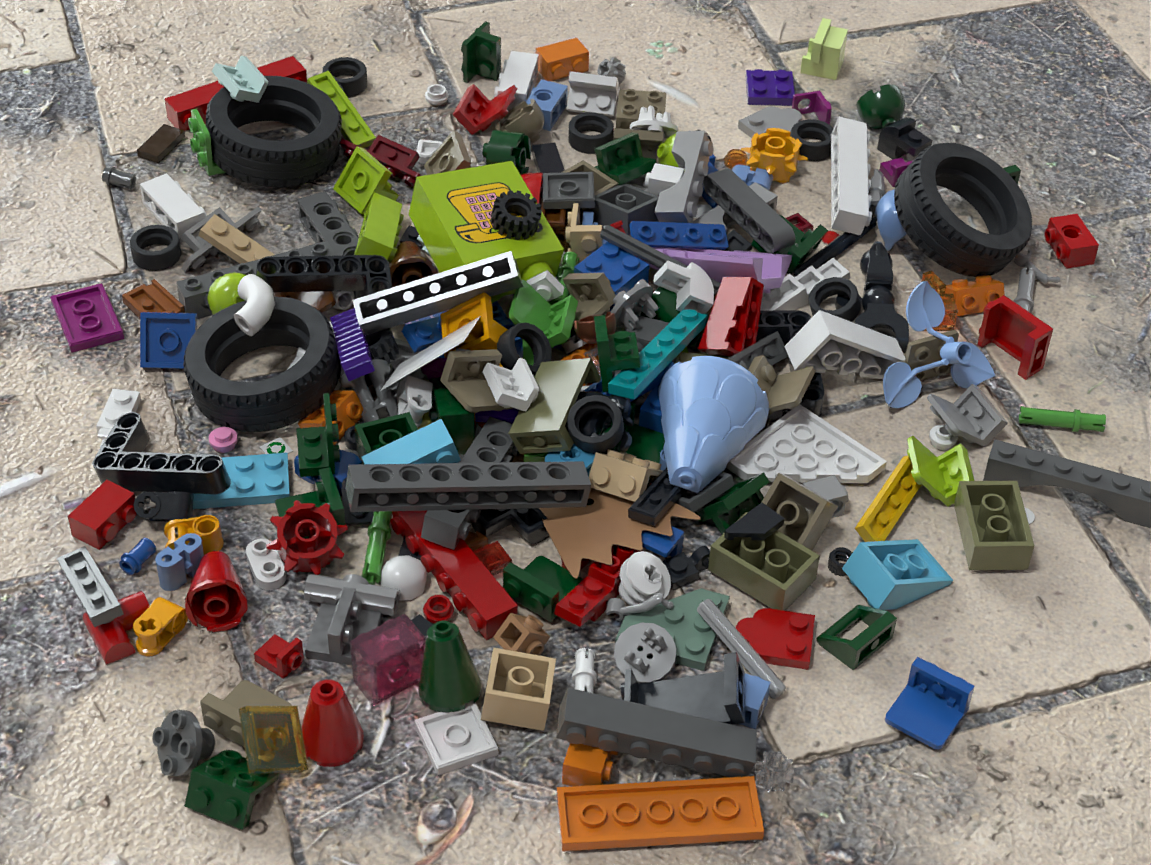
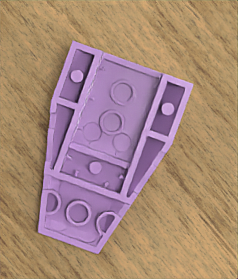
(763, 267)

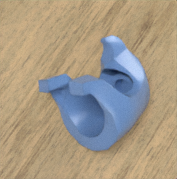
(888, 221)

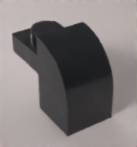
(902, 139)

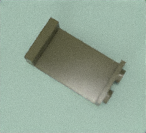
(544, 422)

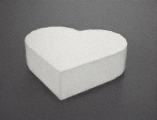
(426, 149)

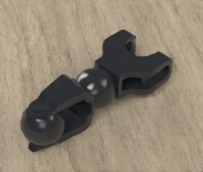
(878, 299)

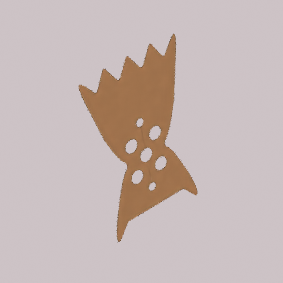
(594, 529)

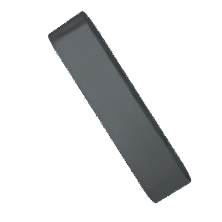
(749, 210)

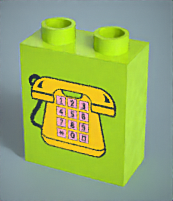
(455, 215)

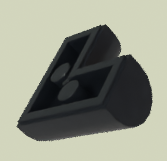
(525, 520)

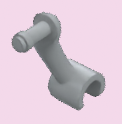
(1024, 261)
(617, 606)

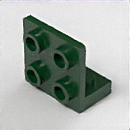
(803, 247)
(316, 444)
(325, 492)

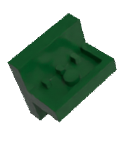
(623, 159)
(614, 351)
(735, 502)

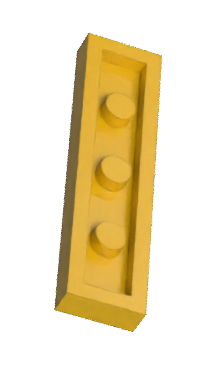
(888, 503)

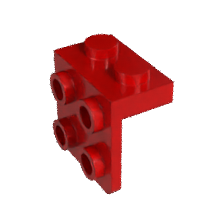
(479, 112)

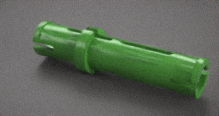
(569, 261)
(1064, 419)
(379, 533)

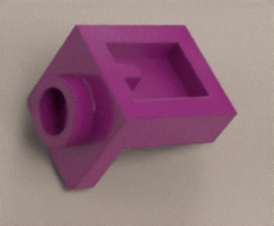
(893, 169)

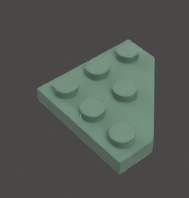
(690, 632)

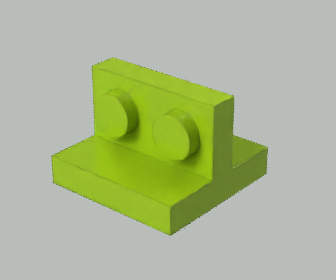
(362, 178)

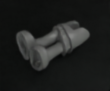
(386, 403)

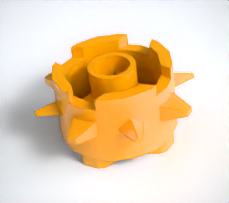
(775, 153)

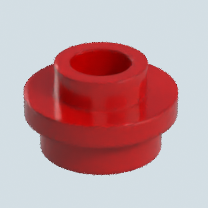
(438, 609)

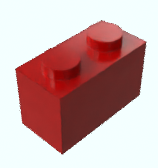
(102, 514)

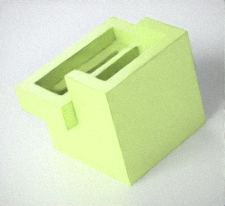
(825, 51)

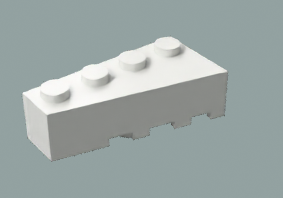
(842, 346)

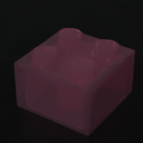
(387, 659)

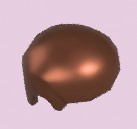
(586, 327)

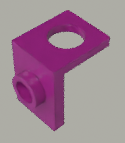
(817, 104)

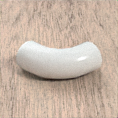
(258, 305)

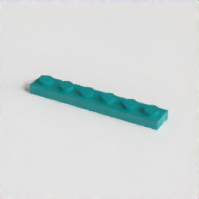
(658, 354)

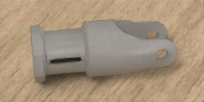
(877, 190)

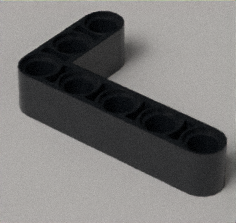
(326, 273)
(788, 324)
(127, 465)

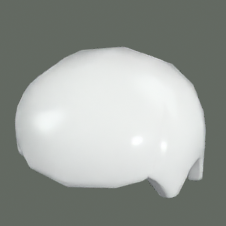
(406, 575)

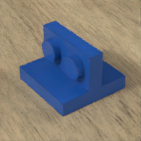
(165, 338)

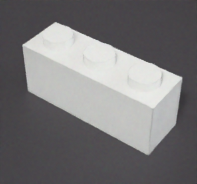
(521, 71)
(171, 204)

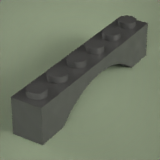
(1122, 493)

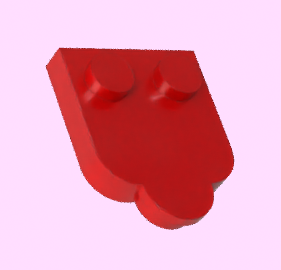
(780, 636)

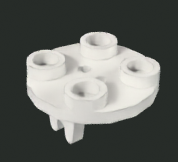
(648, 122)

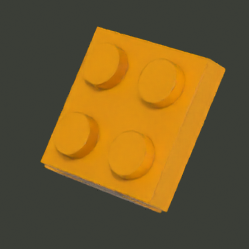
(484, 333)

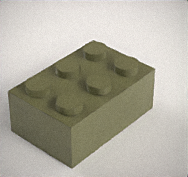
(993, 525)
(768, 570)

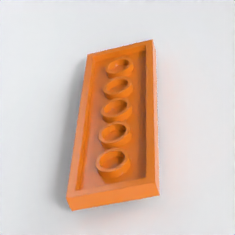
(659, 813)

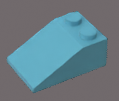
(894, 572)

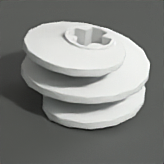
(643, 577)

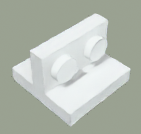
(592, 93)

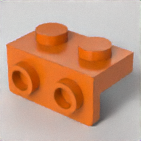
(974, 295)

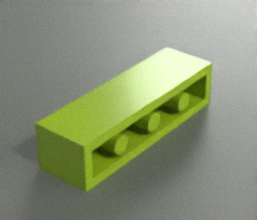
(380, 228)

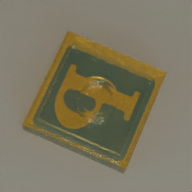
(273, 739)

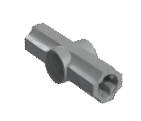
(372, 597)

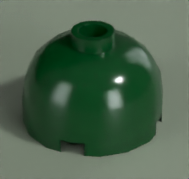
(881, 107)

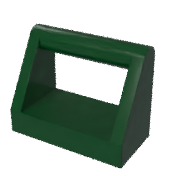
(858, 650)

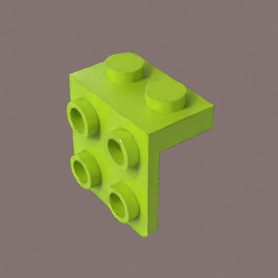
(939, 473)

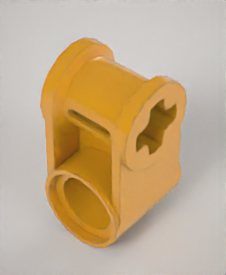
(205, 526)
(158, 626)

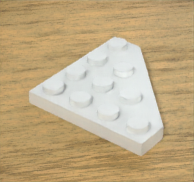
(806, 450)

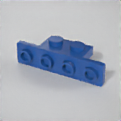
(680, 235)

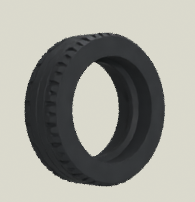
(269, 161)
(941, 232)
(267, 402)

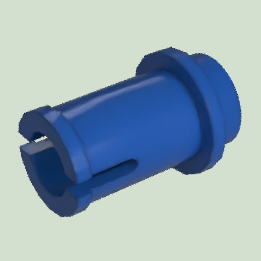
(133, 561)

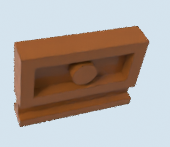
(151, 299)

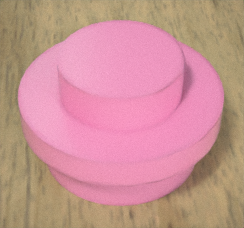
(223, 439)

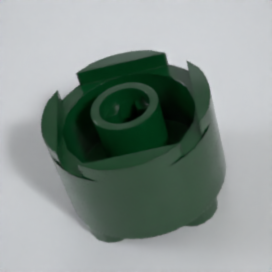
(506, 147)

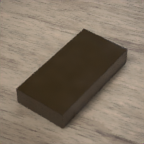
(161, 143)

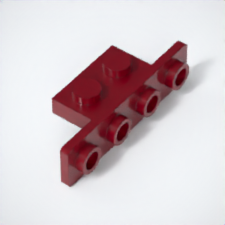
(393, 156)

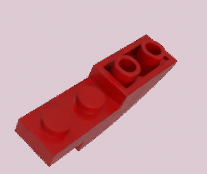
(591, 595)

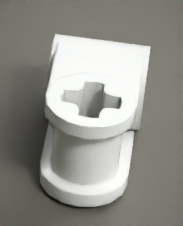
(414, 397)

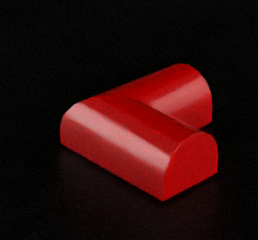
(112, 637)

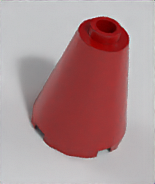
(216, 594)
(330, 726)

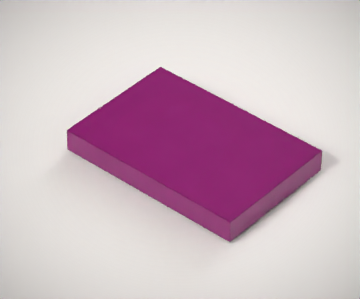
(86, 317)

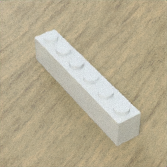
(850, 176)

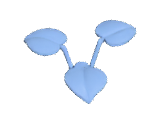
(969, 364)

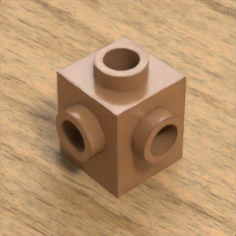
(522, 634)

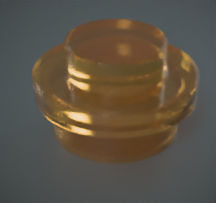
(735, 157)

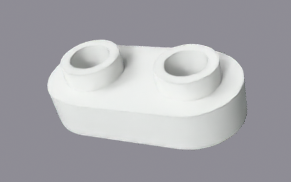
(262, 562)

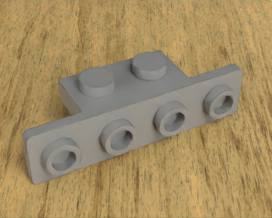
(203, 248)

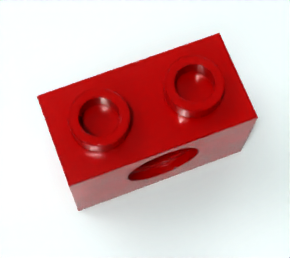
(1071, 241)

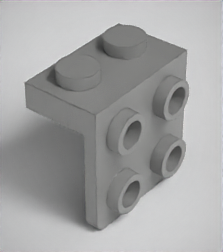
(969, 416)

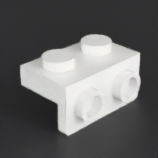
(512, 387)

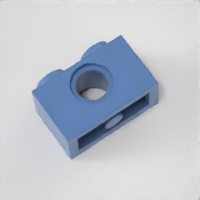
(551, 99)

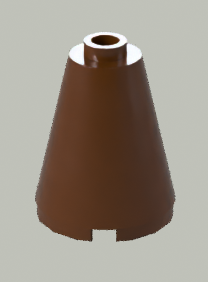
(410, 264)

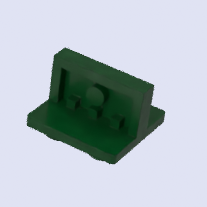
(481, 54)

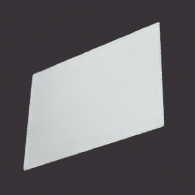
(431, 353)

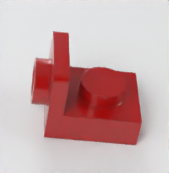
(280, 655)

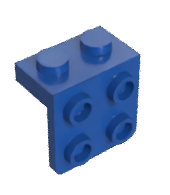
(930, 704)

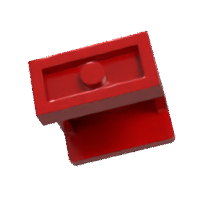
(1016, 333)

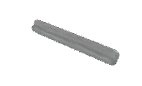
(737, 643)

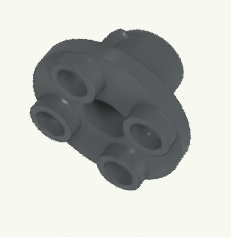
(182, 743)

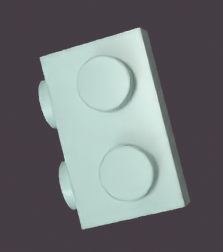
(242, 81)

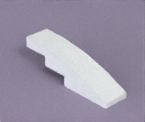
(796, 291)

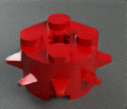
(310, 522)

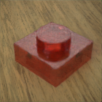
(493, 557)

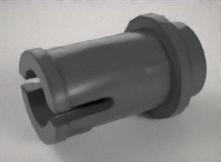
(119, 178)

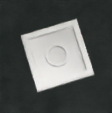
(456, 738)

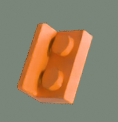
(348, 412)

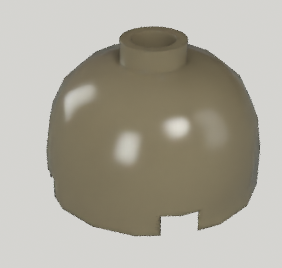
(524, 119)

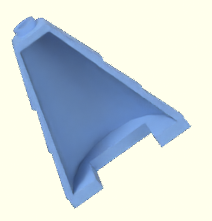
(708, 417)

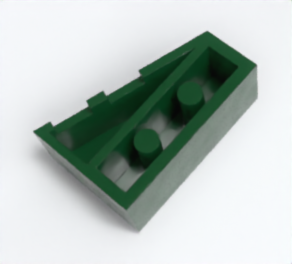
(455, 418)

